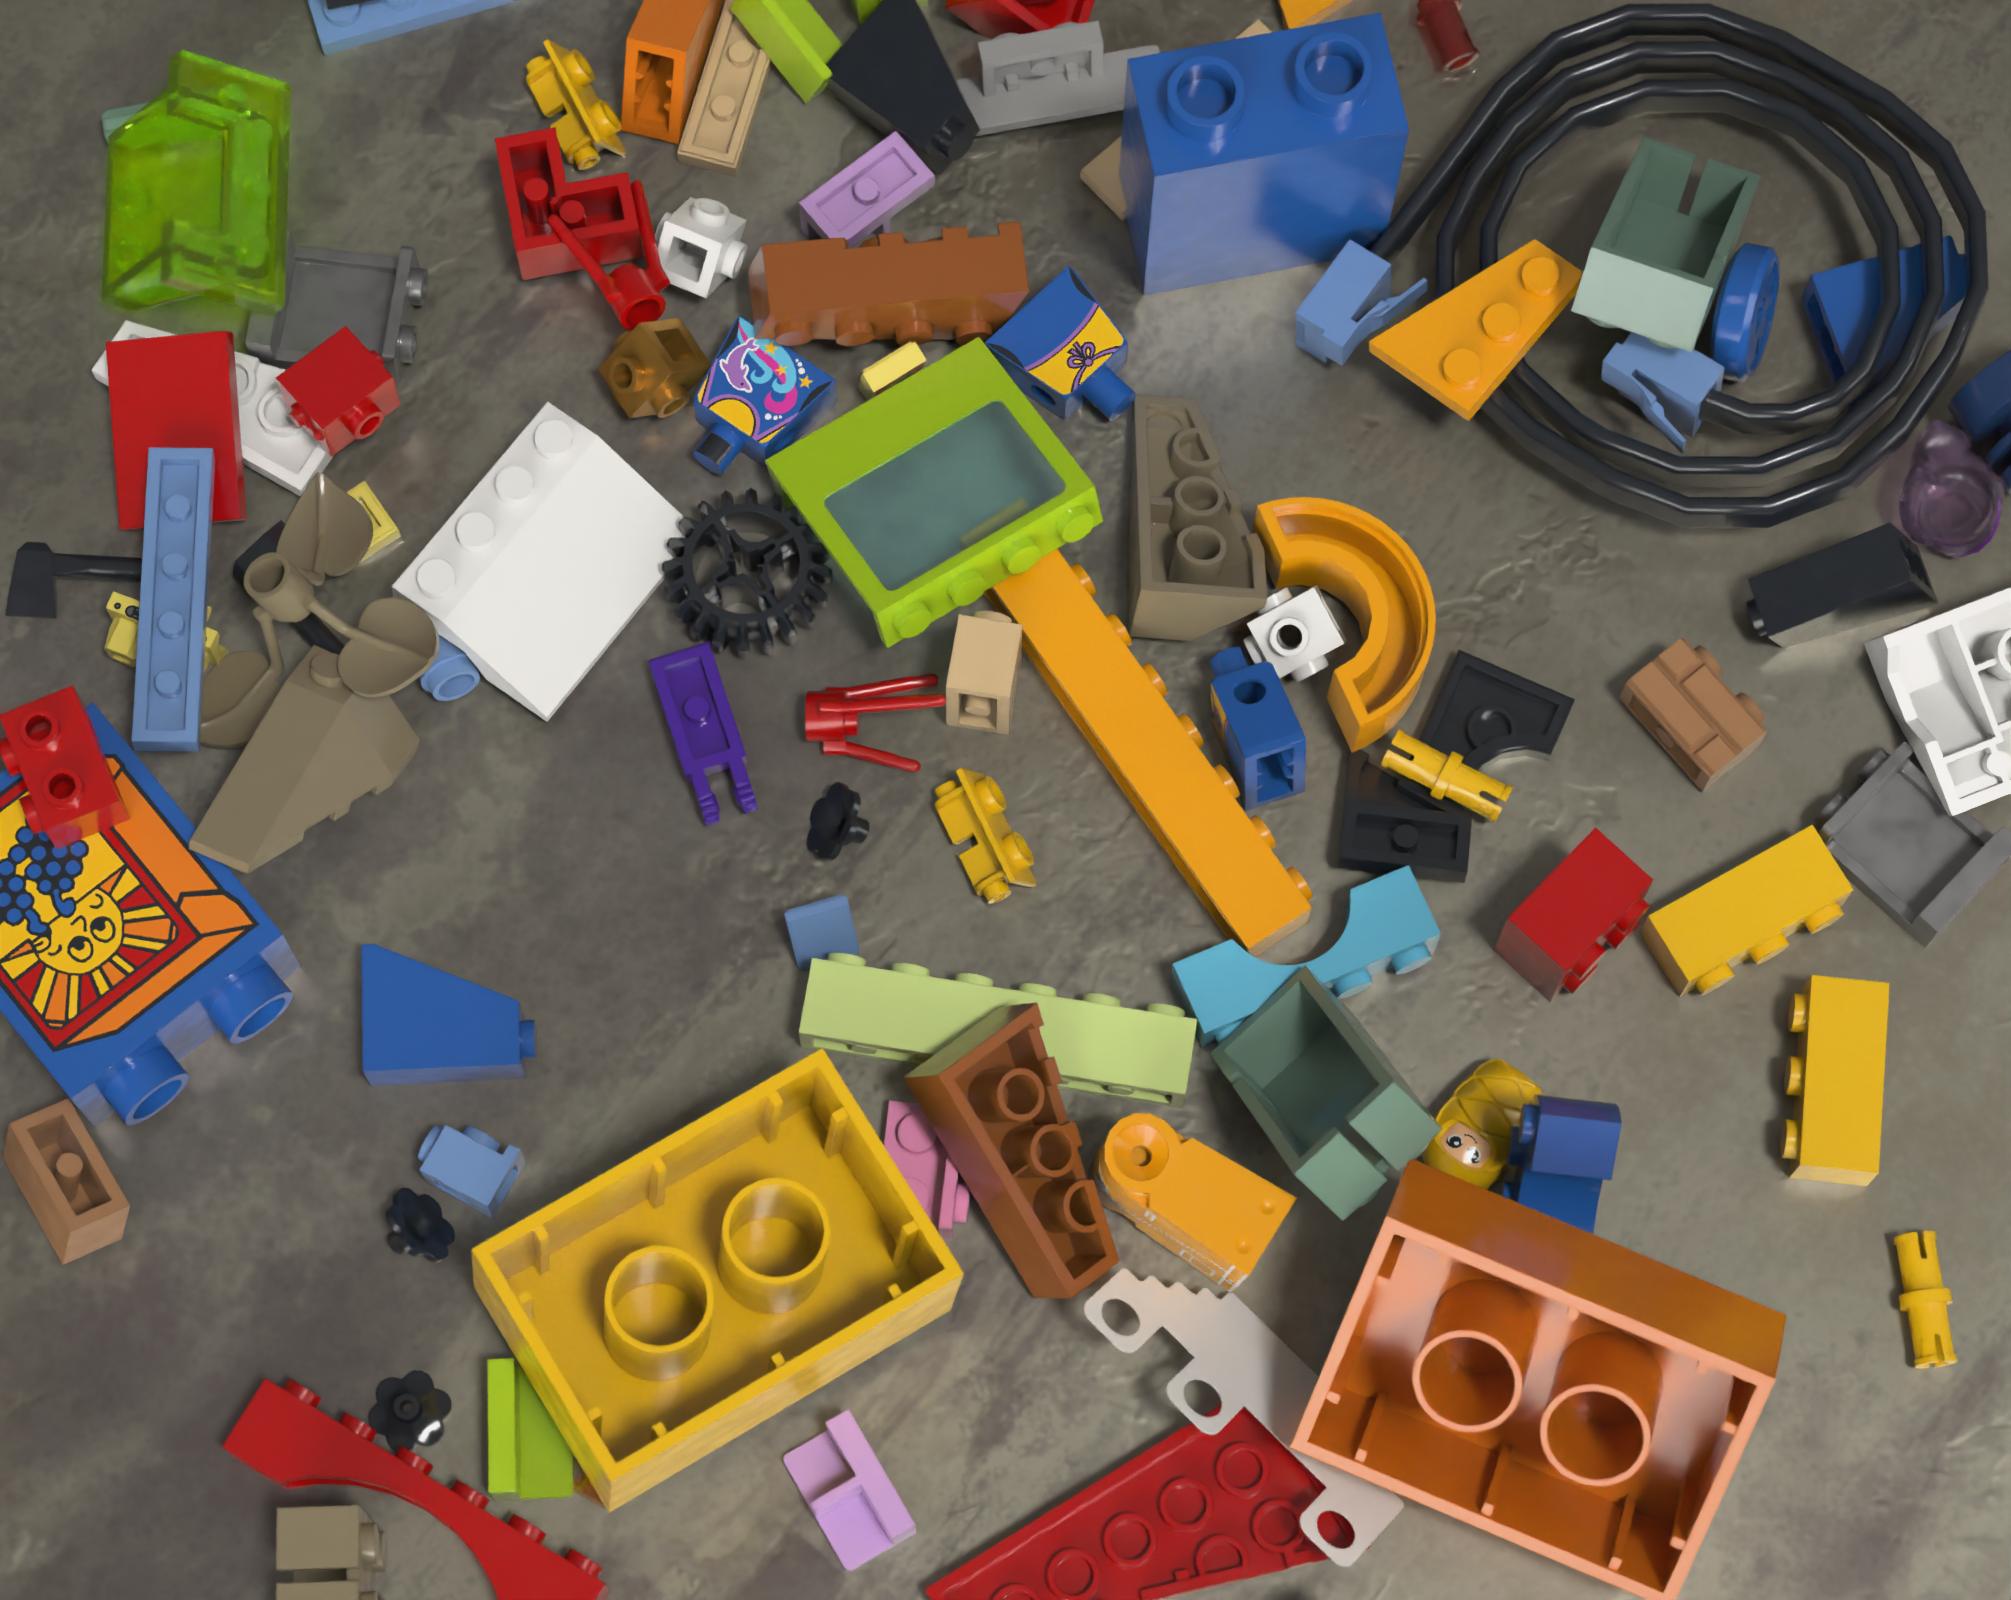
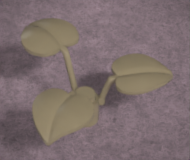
(385, 653)

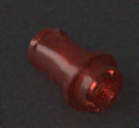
(1447, 32)

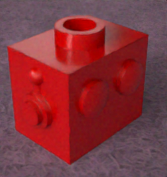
(339, 391)

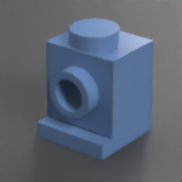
(470, 1167)

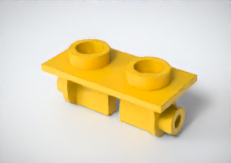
(590, 122)
(1000, 854)

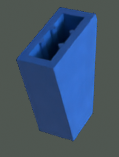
(1846, 300)
(437, 1025)

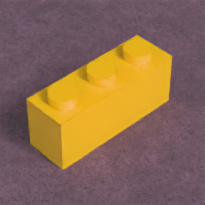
(1747, 913)
(1836, 1080)

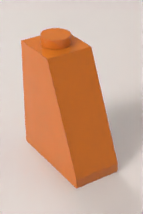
(665, 65)

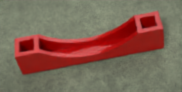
(305, 1448)

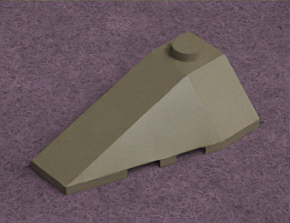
(1188, 540)
(304, 764)

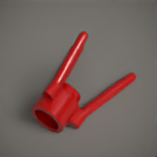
(628, 289)
(836, 714)

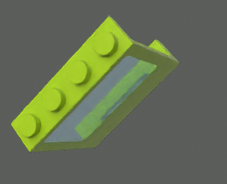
(937, 490)

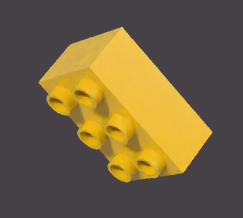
(715, 1278)

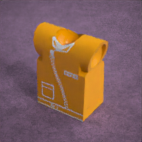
(1188, 1197)

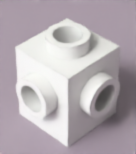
(701, 245)
(1314, 620)

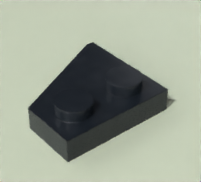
(1400, 825)

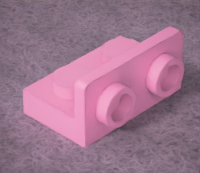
(926, 1166)

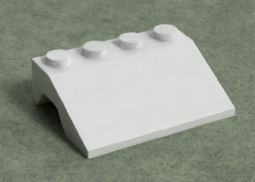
(544, 561)
(1953, 696)

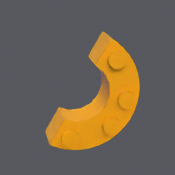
(1381, 584)

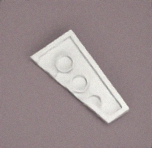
(268, 435)

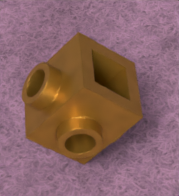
(654, 368)

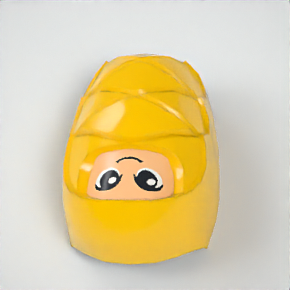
(1479, 1122)

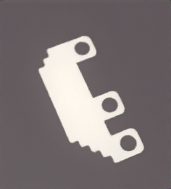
(1249, 1370)

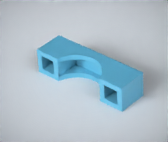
(1383, 930)

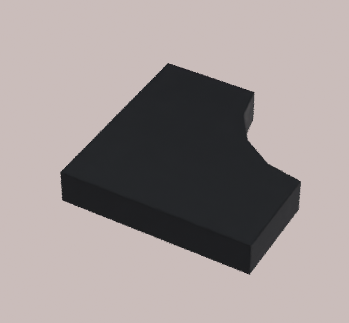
(1493, 714)

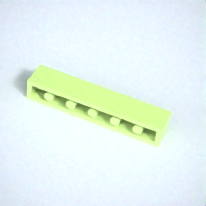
(912, 1016)

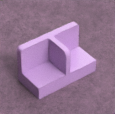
(866, 193)
(849, 1493)

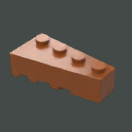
(889, 288)
(1011, 1140)

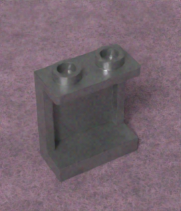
(339, 290)
(1906, 848)

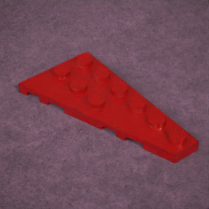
(1164, 1525)

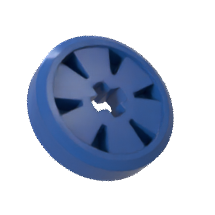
(1745, 311)

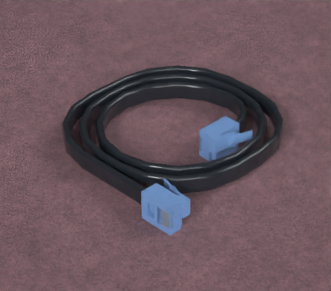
(1768, 82)

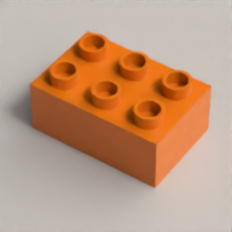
(1542, 1383)

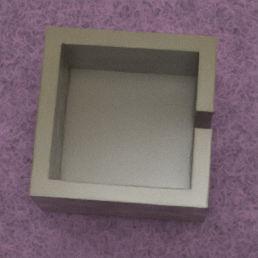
(329, 1552)

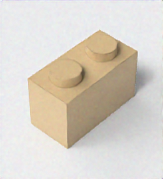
(984, 672)

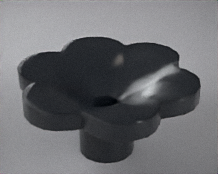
(836, 822)
(418, 1226)
(419, 1426)

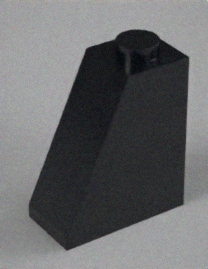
(902, 83)
(1841, 588)

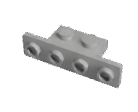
(1047, 77)

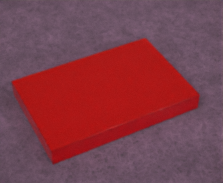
(175, 396)

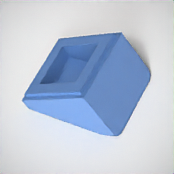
(821, 930)

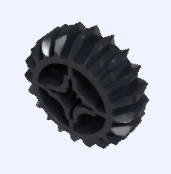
(786, 541)

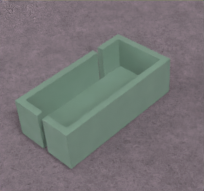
(1658, 266)
(1325, 1093)

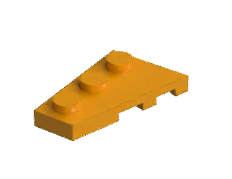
(1481, 328)

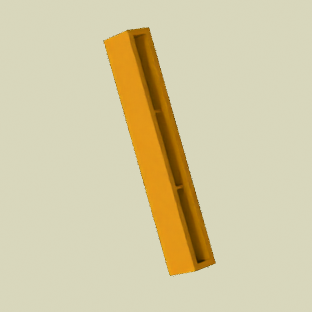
(1153, 754)

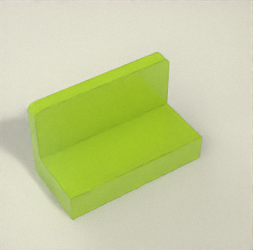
(793, 40)
(524, 1444)

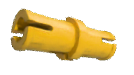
(1446, 776)
(1925, 1299)

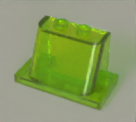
(200, 192)

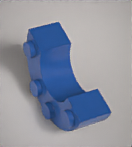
(1563, 1157)

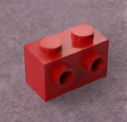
(62, 768)

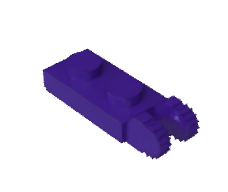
(702, 725)

